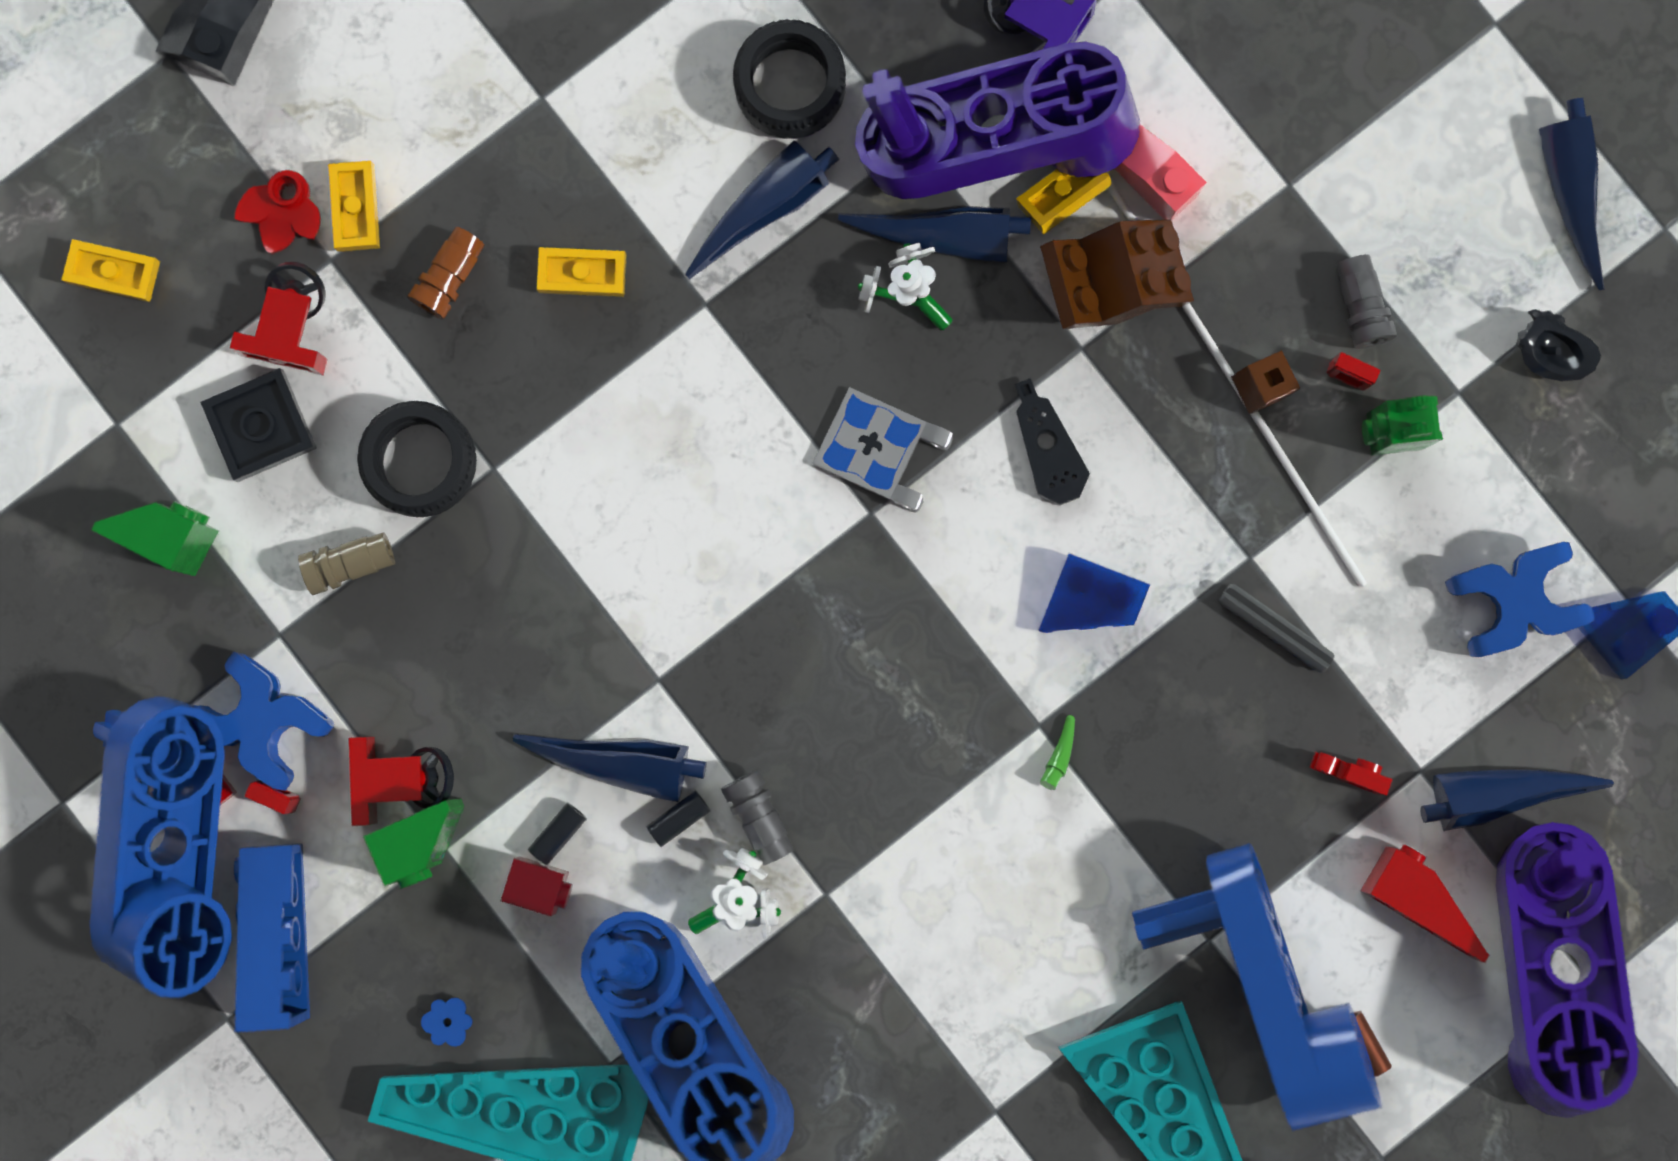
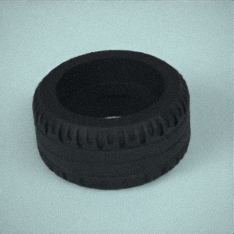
(789, 36)
(381, 432)

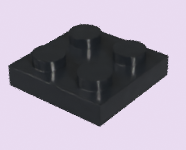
(258, 425)

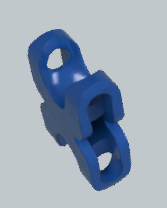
(1520, 600)
(262, 720)

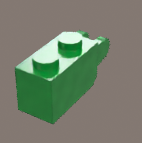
(1402, 425)

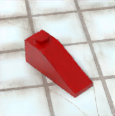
(1419, 895)

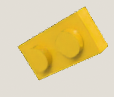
(1059, 197)
(354, 206)
(110, 270)
(581, 271)

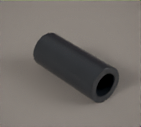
(678, 818)
(557, 833)

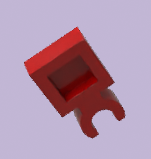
(1361, 775)

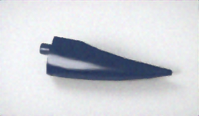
(1573, 174)
(775, 193)
(958, 232)
(634, 765)
(1486, 795)

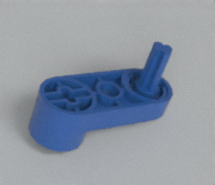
(157, 907)
(680, 991)
(1312, 1057)

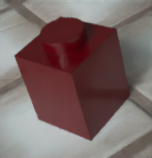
(537, 886)

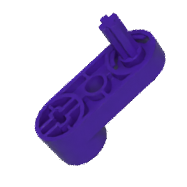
(1059, 109)
(1585, 1017)

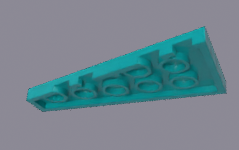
(1157, 1086)
(520, 1112)

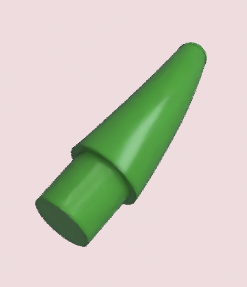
(1060, 758)

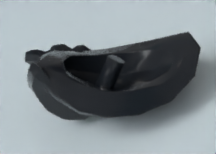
(1556, 349)

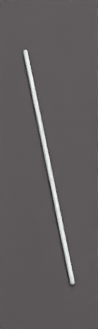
(1258, 420)

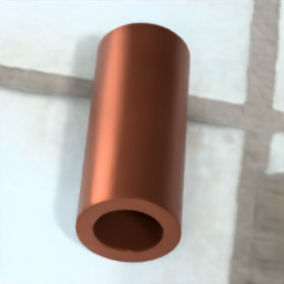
(1377, 1056)

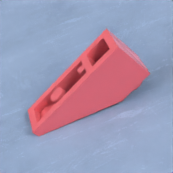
(1160, 175)

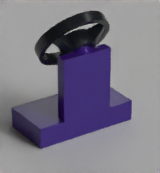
(1046, 19)

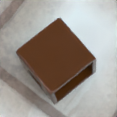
(1265, 382)

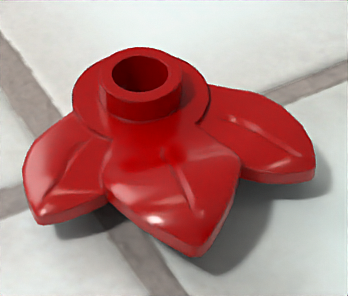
(279, 217)

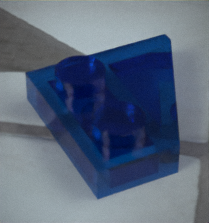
(1092, 597)
(1632, 630)

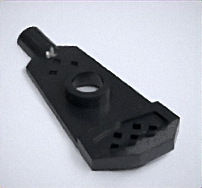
(1053, 461)

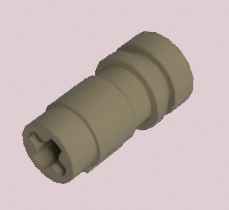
(345, 562)

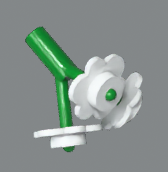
(908, 284)
(735, 902)

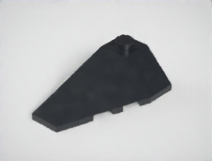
(214, 35)

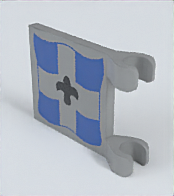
(874, 444)

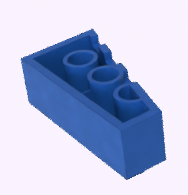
(271, 939)

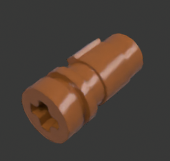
(446, 273)

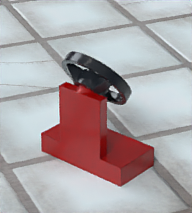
(283, 323)
(393, 779)

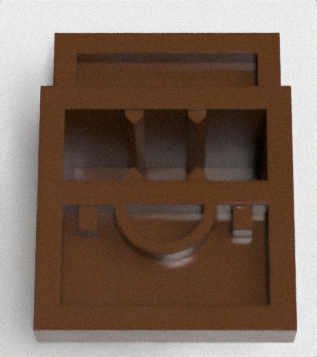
(1117, 273)

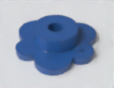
(434, 1022)

